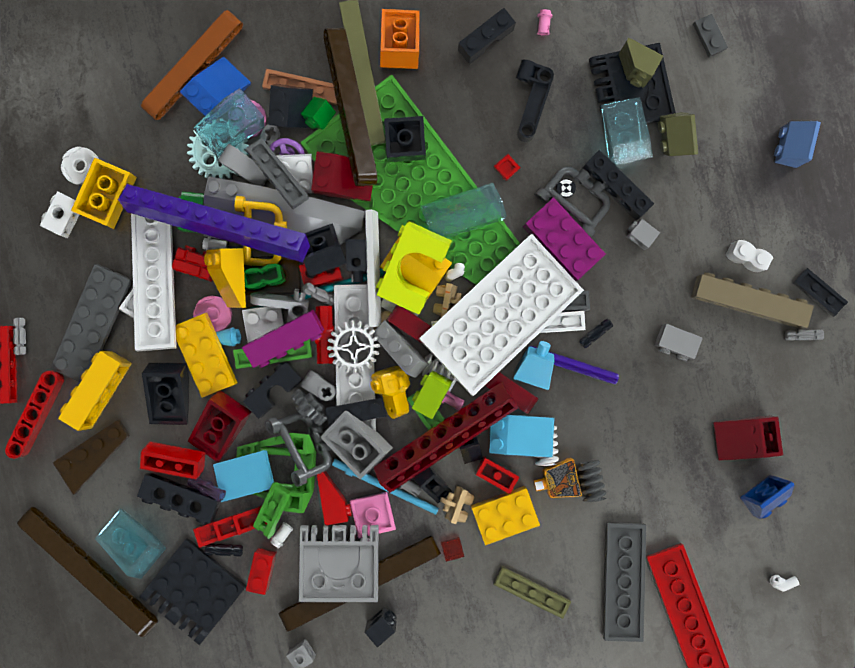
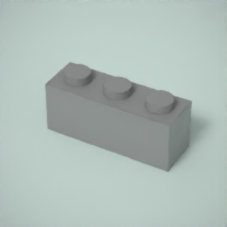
(400, 349)

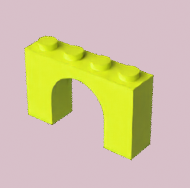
(412, 240)

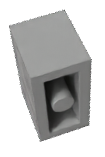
(678, 341)

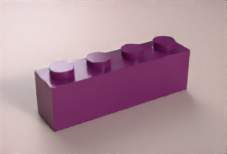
(283, 338)

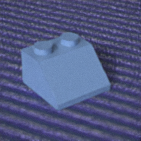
(797, 143)

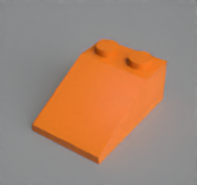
(399, 39)

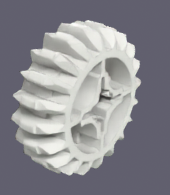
(353, 363)

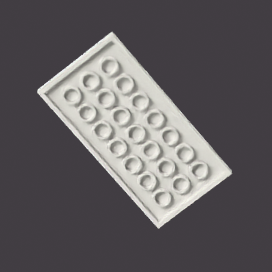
(501, 315)

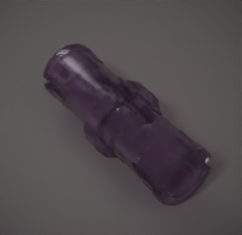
(215, 492)

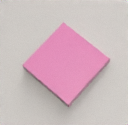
(373, 511)

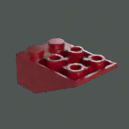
(748, 438)

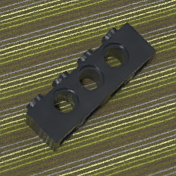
(618, 185)
(149, 495)

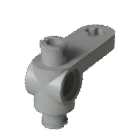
(282, 301)

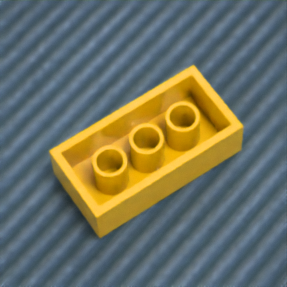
(94, 390)

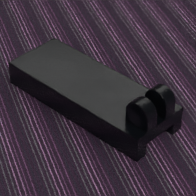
(820, 292)

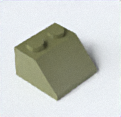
(638, 62)
(678, 134)

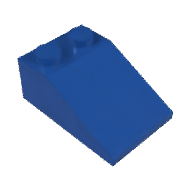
(214, 85)
(767, 495)

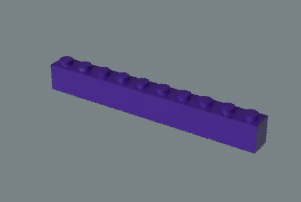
(215, 223)

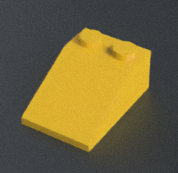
(227, 272)

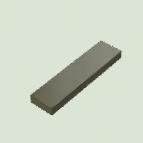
(532, 592)

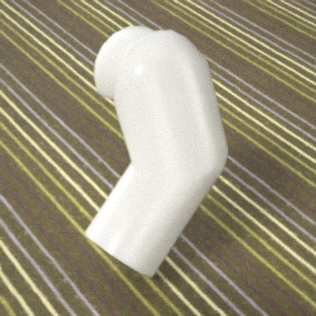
(782, 584)

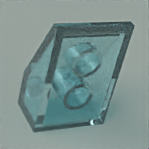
(230, 122)
(626, 131)
(130, 544)

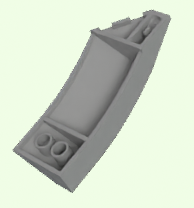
(304, 218)

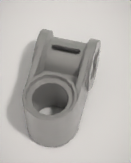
(316, 384)

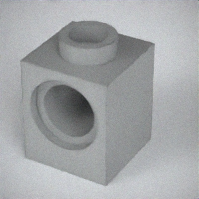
(642, 234)
(301, 654)

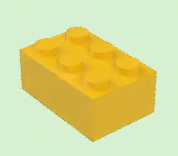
(101, 193)
(505, 515)

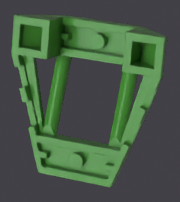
(300, 495)

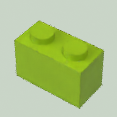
(432, 394)

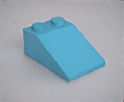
(522, 436)

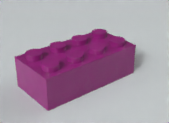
(564, 239)

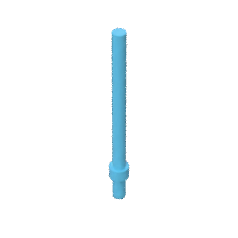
(397, 492)

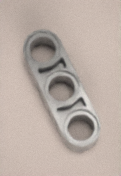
(242, 165)

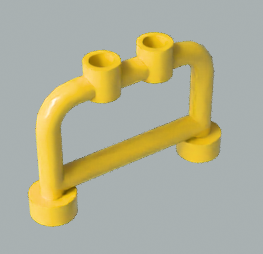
(242, 205)

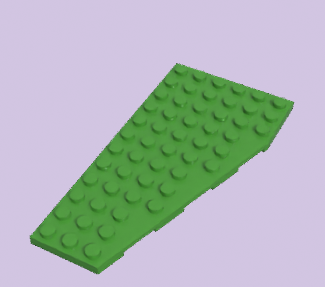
(410, 184)

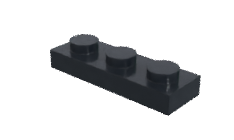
(362, 410)

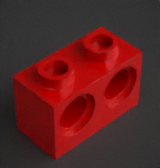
(322, 278)

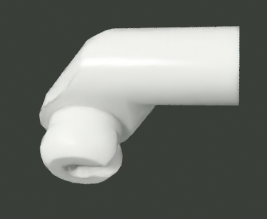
(455, 273)

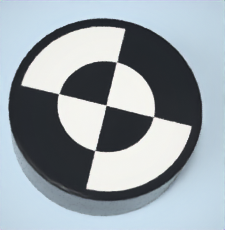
(566, 188)

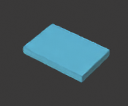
(244, 475)

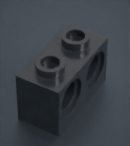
(381, 626)

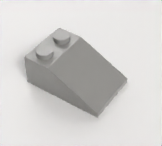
(356, 444)

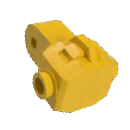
(392, 384)

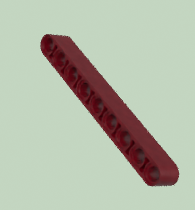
(416, 328)

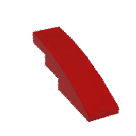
(226, 527)

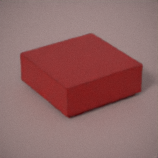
(506, 167)

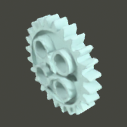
(202, 153)

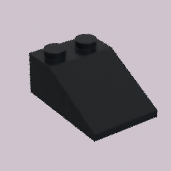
(166, 393)

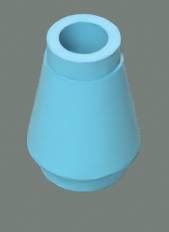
(229, 336)

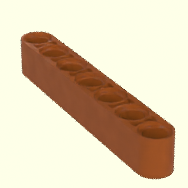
(191, 64)

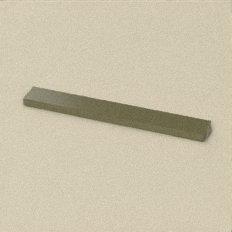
(358, 47)

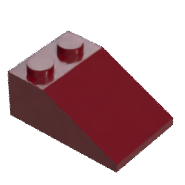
(334, 178)
(219, 425)

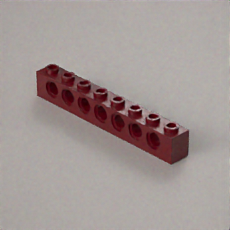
(445, 437)

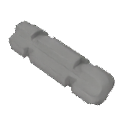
(318, 294)
(804, 334)
(19, 336)

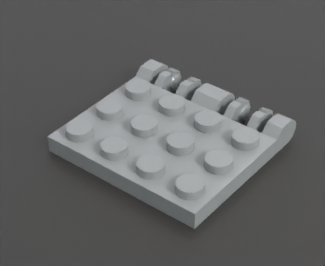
(339, 567)

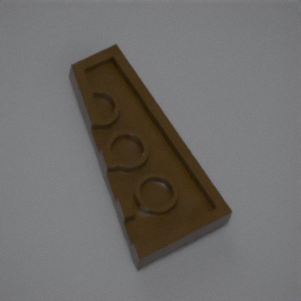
(84, 460)

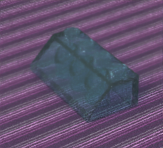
(464, 211)

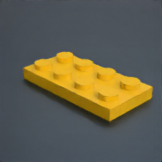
(204, 355)

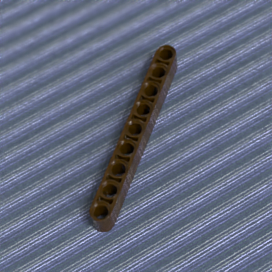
(350, 107)
(389, 569)
(87, 571)

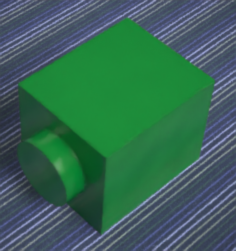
(318, 113)

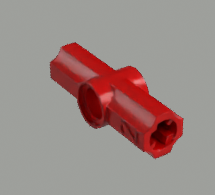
(325, 316)

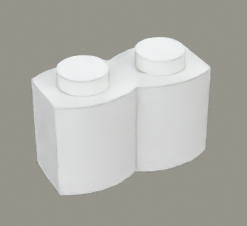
(752, 258)

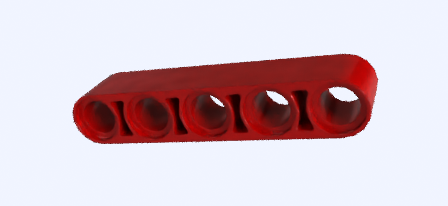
(27, 419)

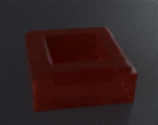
(452, 549)

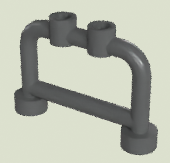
(580, 177)
(301, 475)

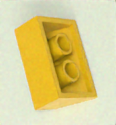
(421, 270)

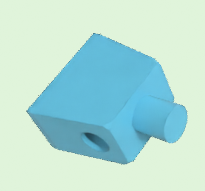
(536, 366)

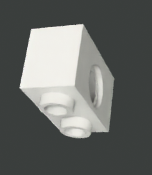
(65, 224)

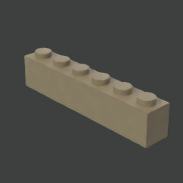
(752, 301)

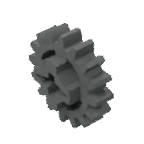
(309, 407)

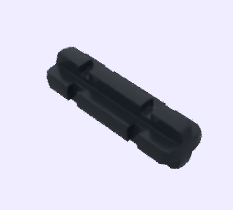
(596, 333)
(224, 550)

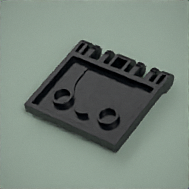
(654, 97)
(195, 588)

